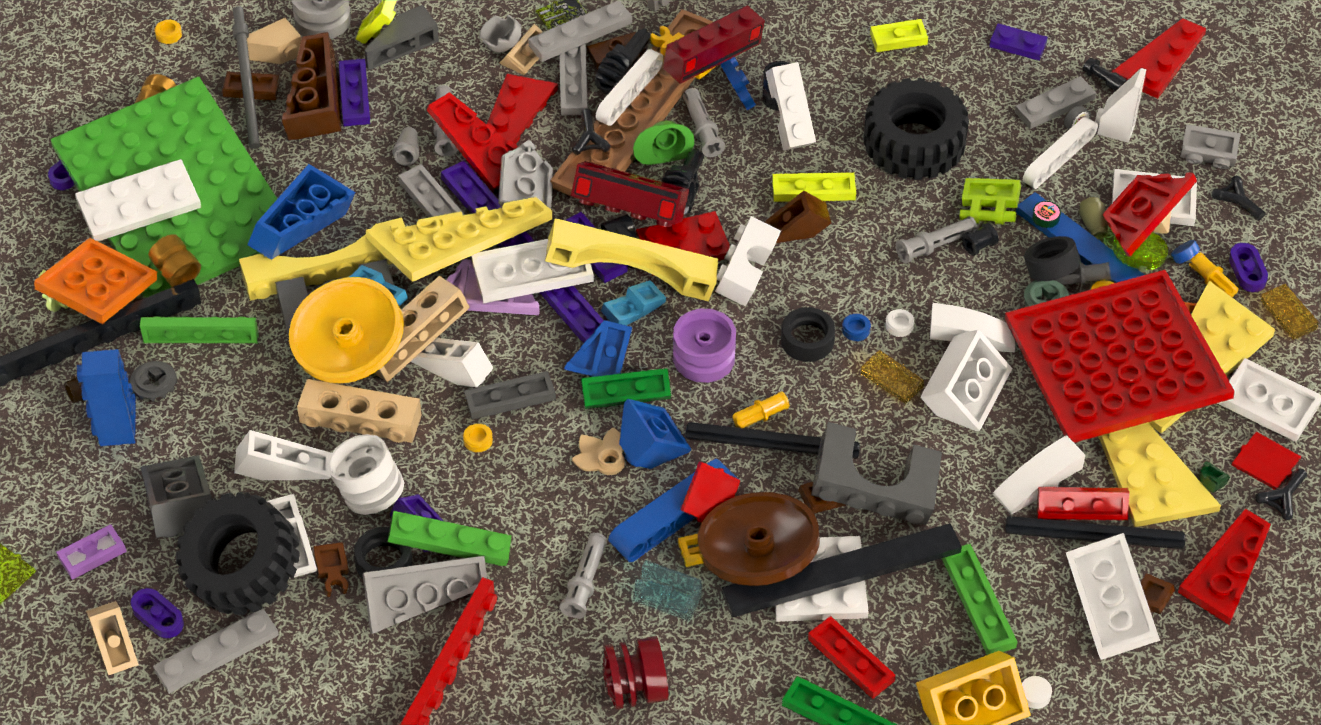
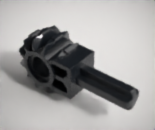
(620, 61)
(686, 176)

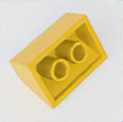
(975, 693)

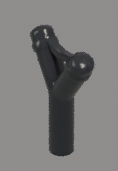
(589, 135)
(1238, 197)
(1284, 493)

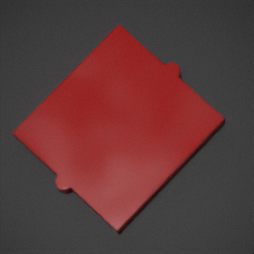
(1266, 460)
(708, 490)

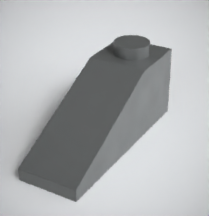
(403, 36)

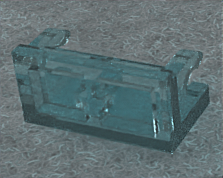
(668, 590)

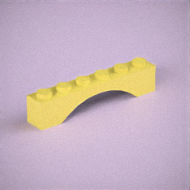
(685, 271)
(261, 272)

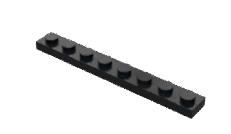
(92, 333)

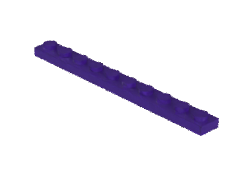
(565, 301)

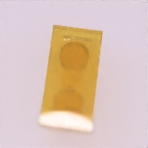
(1289, 311)
(892, 377)

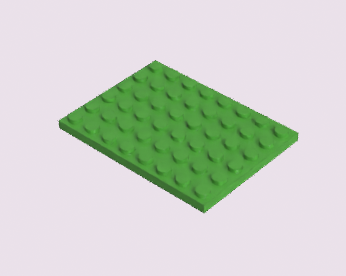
(161, 130)

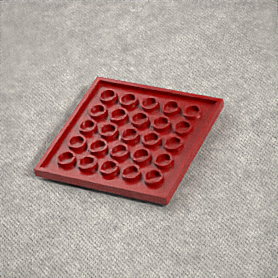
(1118, 356)

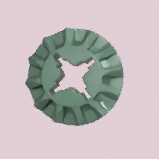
(1050, 289)

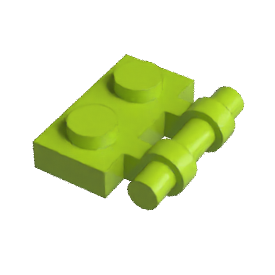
(990, 193)

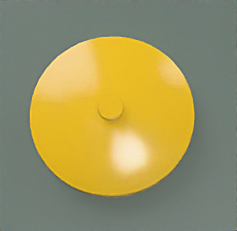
(346, 330)

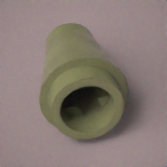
(1091, 214)

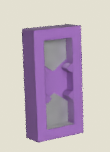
(91, 551)

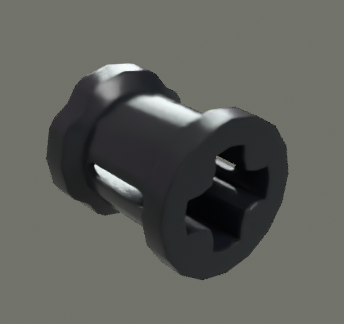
(979, 239)

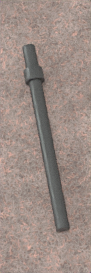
(241, 33)

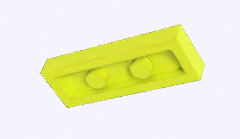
(821, 185)

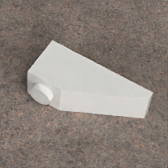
(1121, 109)
(455, 361)
(279, 459)

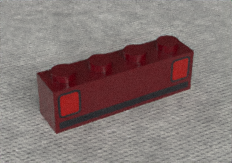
(713, 44)
(629, 193)

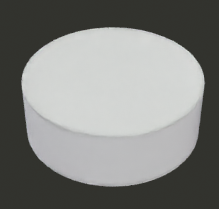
(899, 323)
(1037, 691)

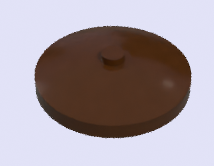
(758, 538)

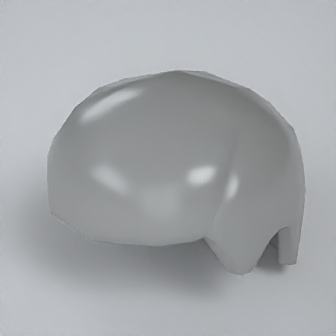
(500, 33)

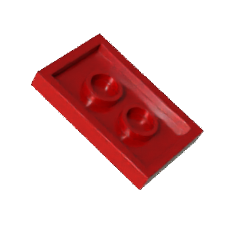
(694, 234)

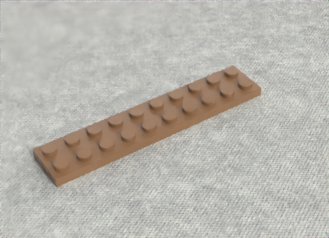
(646, 110)

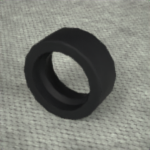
(1052, 258)
(807, 351)
(375, 538)

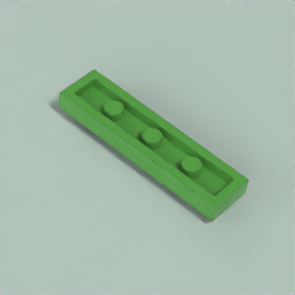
(198, 330)
(449, 538)
(980, 601)

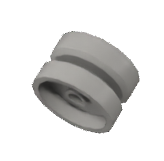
(321, 16)

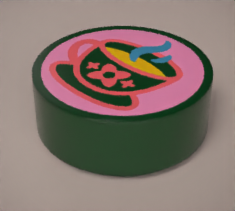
(1046, 214)

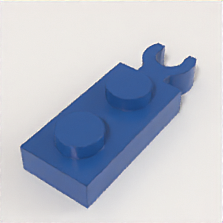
(738, 81)

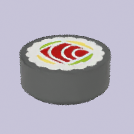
(1075, 115)

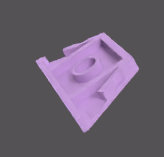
(466, 281)

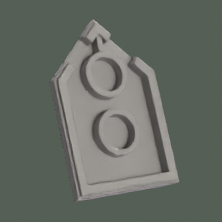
(525, 176)

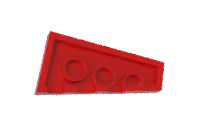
(1163, 56)
(518, 105)
(472, 137)
(1225, 570)

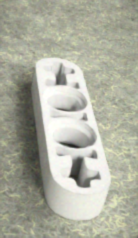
(629, 87)
(1060, 152)

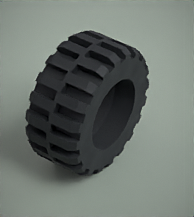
(915, 153)
(212, 531)

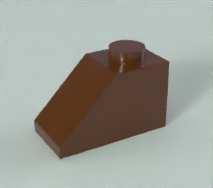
(800, 218)

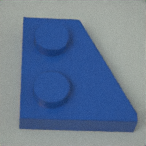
(602, 352)

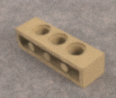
(424, 321)
(359, 411)

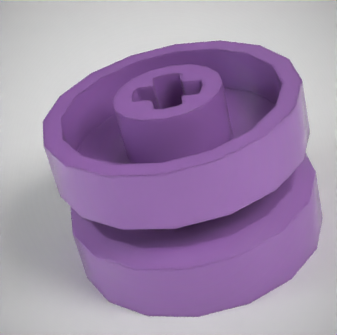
(704, 345)

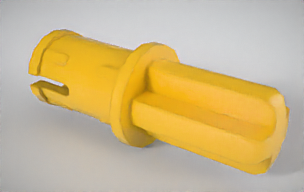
(1212, 273)
(761, 410)

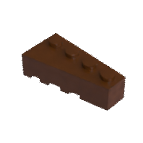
(314, 94)

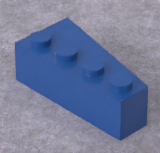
(108, 396)

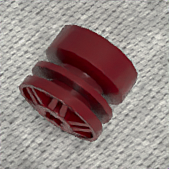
(635, 673)

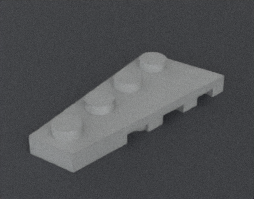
(412, 590)

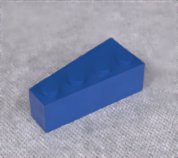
(300, 211)

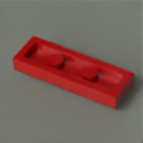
(1083, 503)
(851, 657)

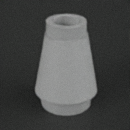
(406, 148)

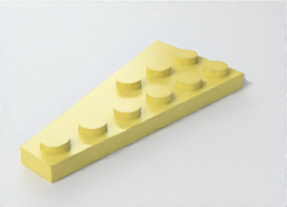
(454, 236)
(1229, 331)
(1156, 477)

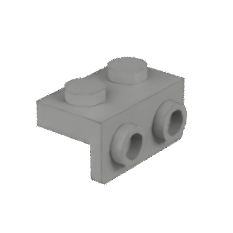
(1210, 146)

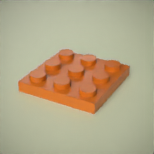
(95, 280)

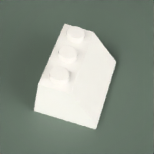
(967, 380)

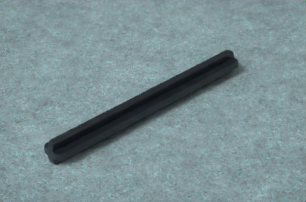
(757, 438)
(1094, 532)

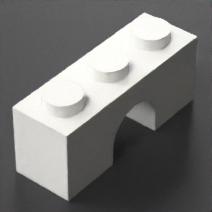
(795, 120)
(739, 276)

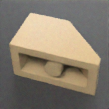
(274, 43)
(112, 637)

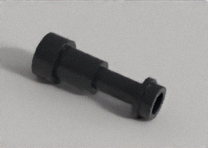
(1112, 80)

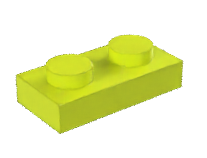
(374, 21)
(898, 35)

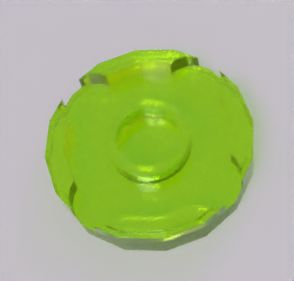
(1150, 253)

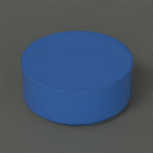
(1185, 251)
(856, 327)

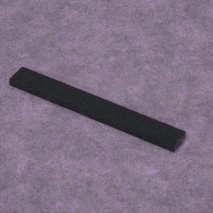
(846, 569)

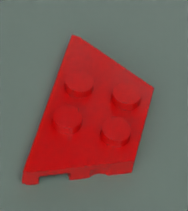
(1144, 207)

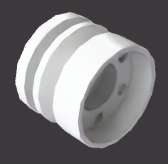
(365, 474)

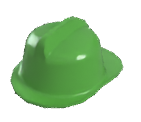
(663, 143)

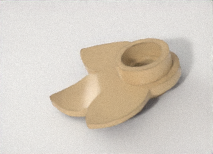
(597, 452)

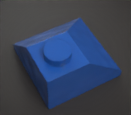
(650, 435)

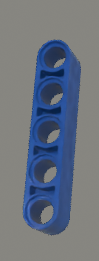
(655, 520)

